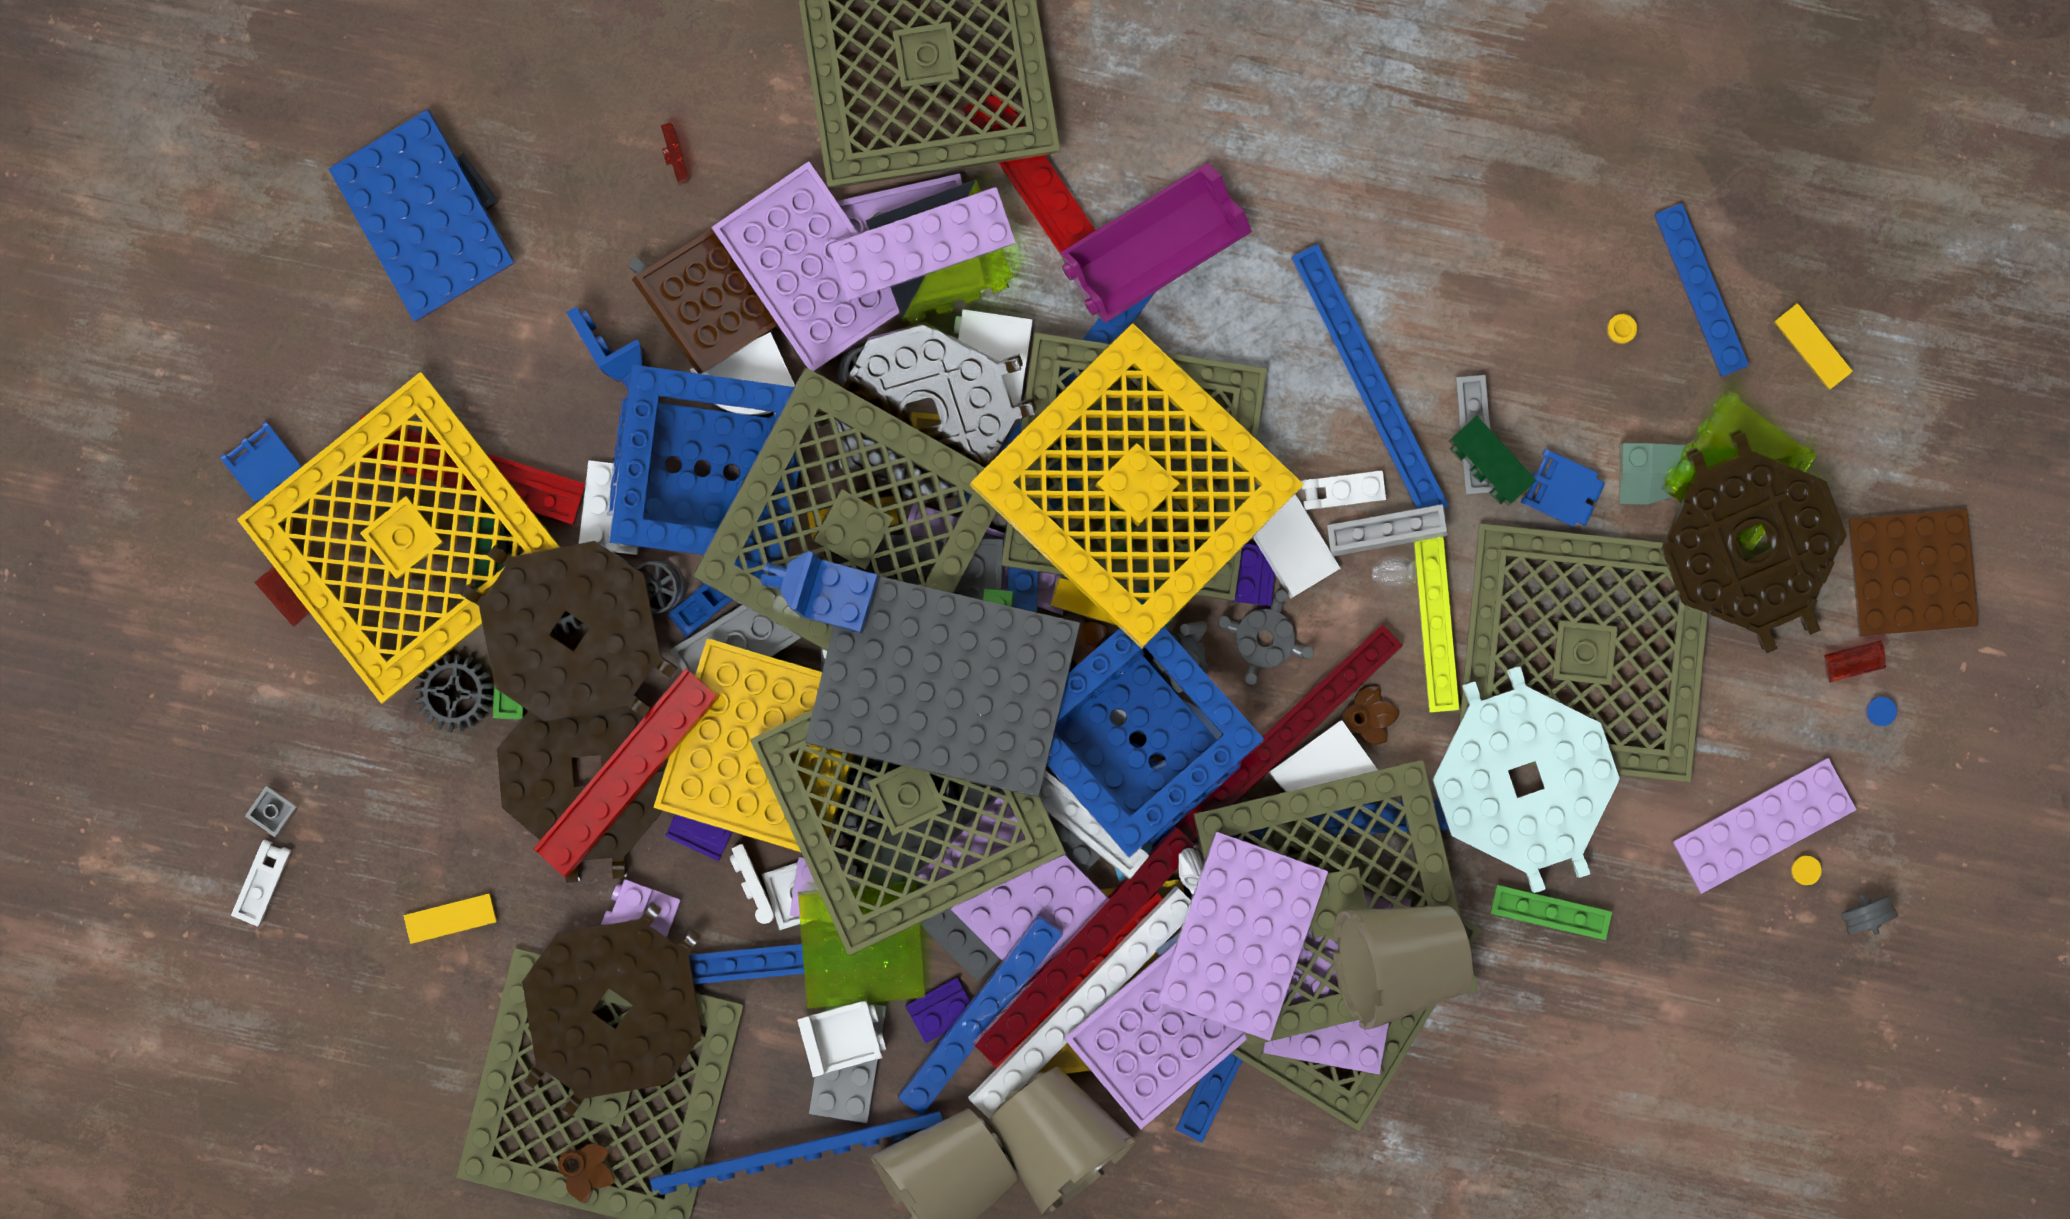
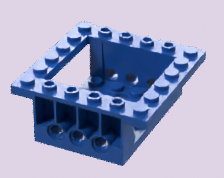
(681, 508)
(1116, 778)

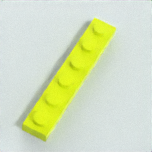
(1436, 625)

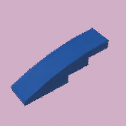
(704, 605)

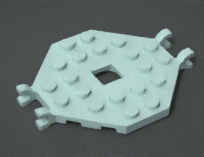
(1481, 797)

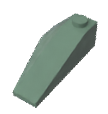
(1643, 471)

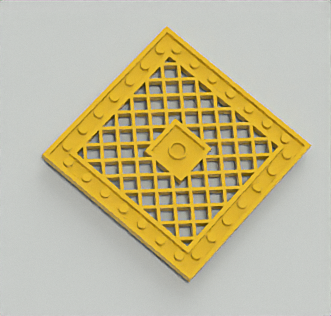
(1136, 485)
(397, 537)

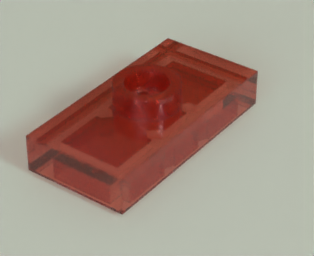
(673, 153)
(282, 596)
(1855, 661)

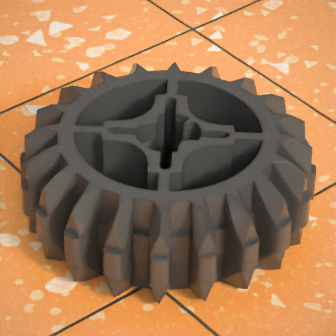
(452, 707)

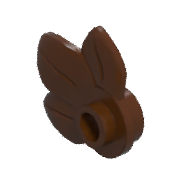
(1088, 637)
(1374, 713)
(590, 1172)

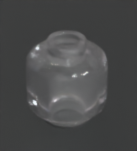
(1394, 572)

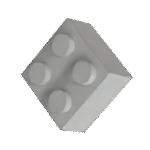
(271, 811)

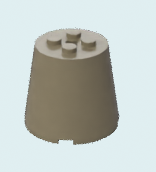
(1400, 961)
(1057, 1138)
(947, 1169)

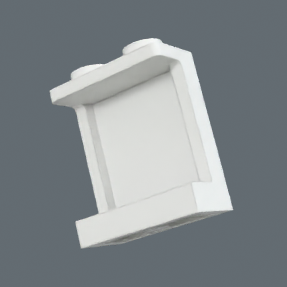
(841, 1037)

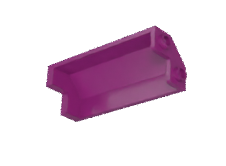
(1155, 243)

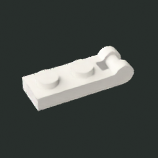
(1345, 490)
(260, 884)
(752, 885)

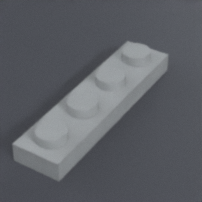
(1472, 401)
(1387, 530)

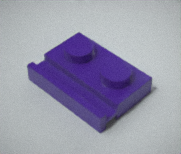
(1254, 578)
(699, 836)
(938, 1009)

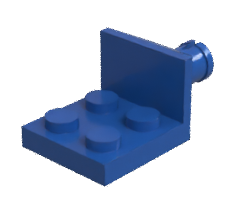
(618, 363)
(824, 590)

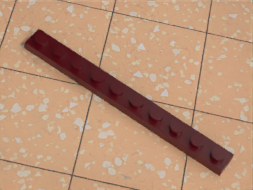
(1300, 722)
(1082, 947)

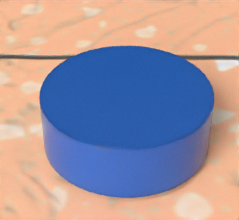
(1881, 711)

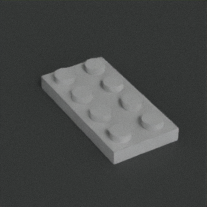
(740, 629)
(849, 1090)

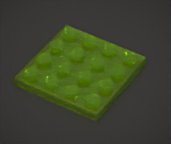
(875, 974)

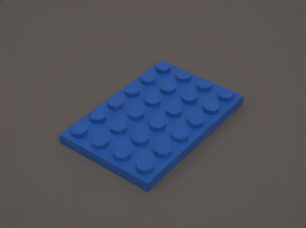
(422, 215)

